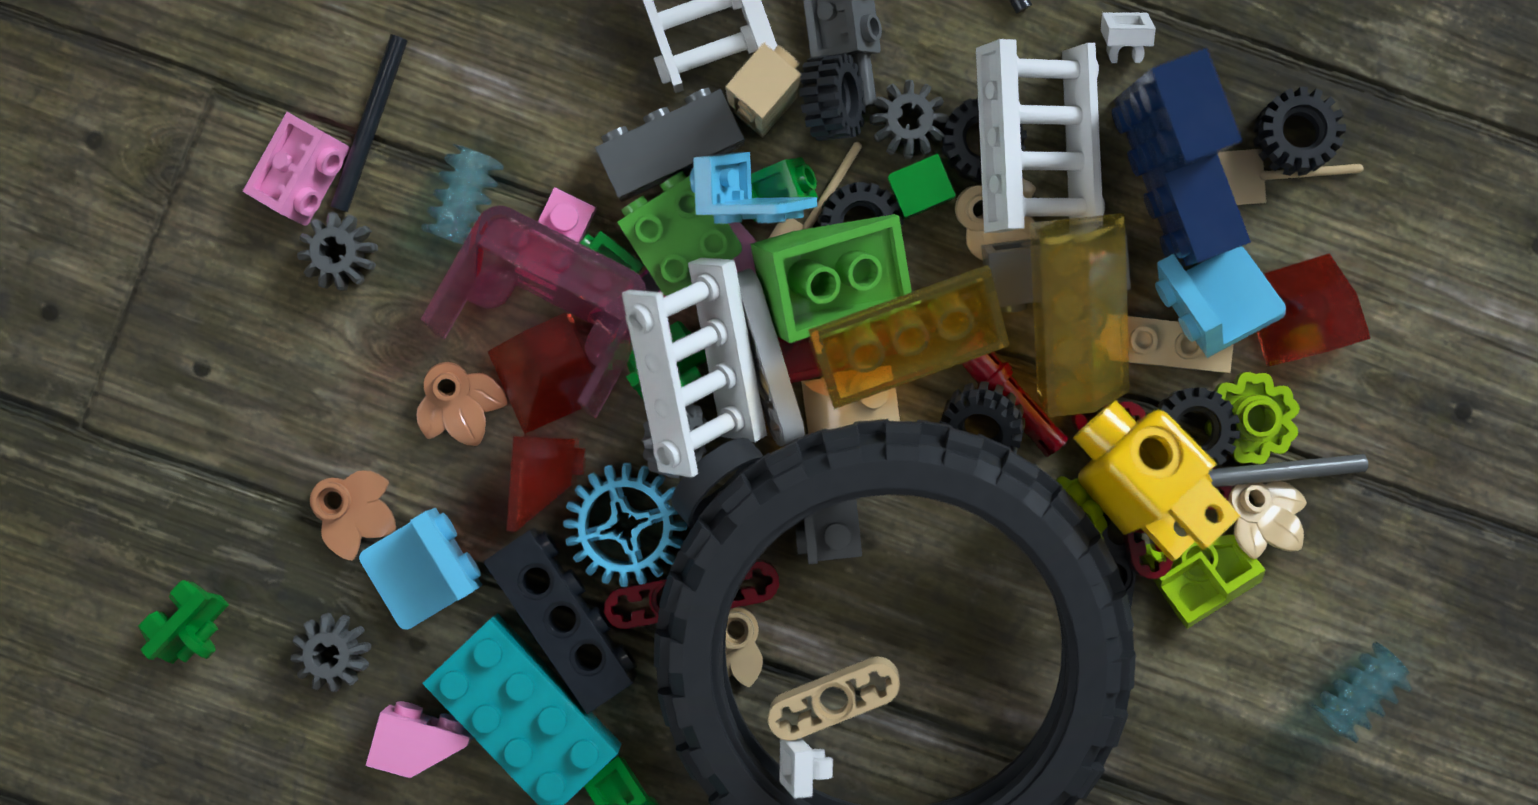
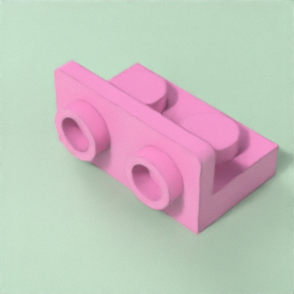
(296, 169)

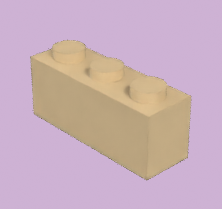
(764, 88)

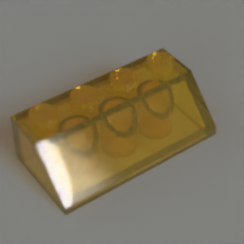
(1080, 313)
(909, 337)

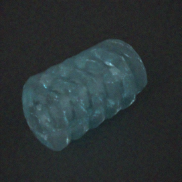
(462, 194)
(1363, 693)

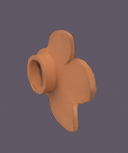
(463, 408)
(358, 515)

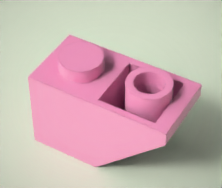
(412, 741)

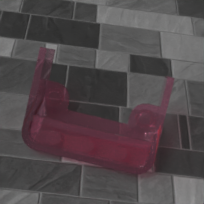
(516, 250)

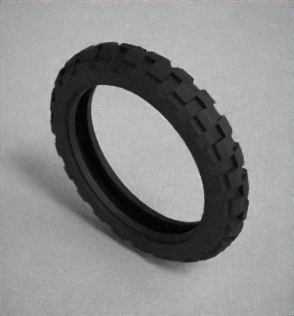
(905, 460)

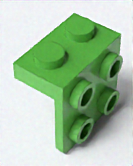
(672, 235)

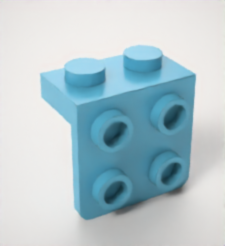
(725, 190)
(1219, 298)
(420, 568)

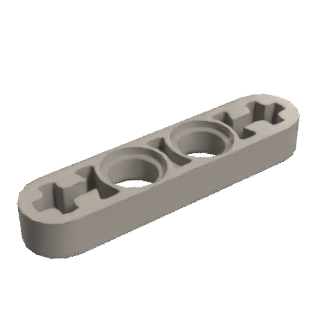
(771, 372)

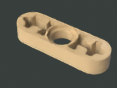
(797, 699)

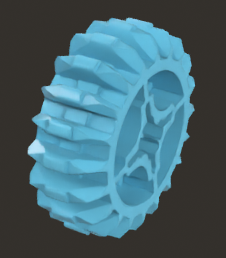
(589, 535)

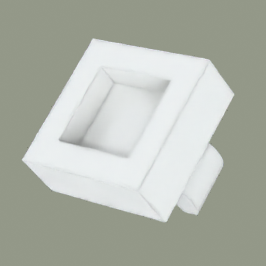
(1127, 30)
(801, 765)

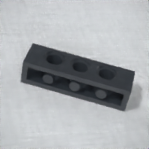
(588, 683)

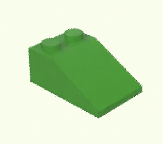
(830, 272)

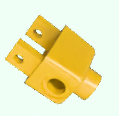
(1151, 477)

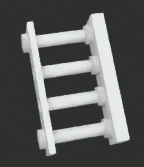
(749, 39)
(1001, 140)
(728, 356)

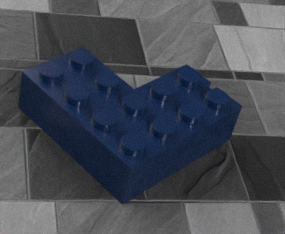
(1175, 131)

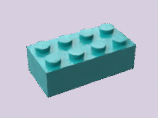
(523, 714)

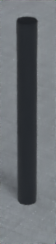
(369, 123)

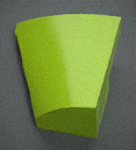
(1206, 578)

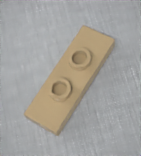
(1166, 345)

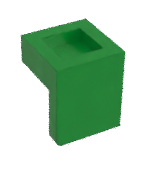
(921, 187)

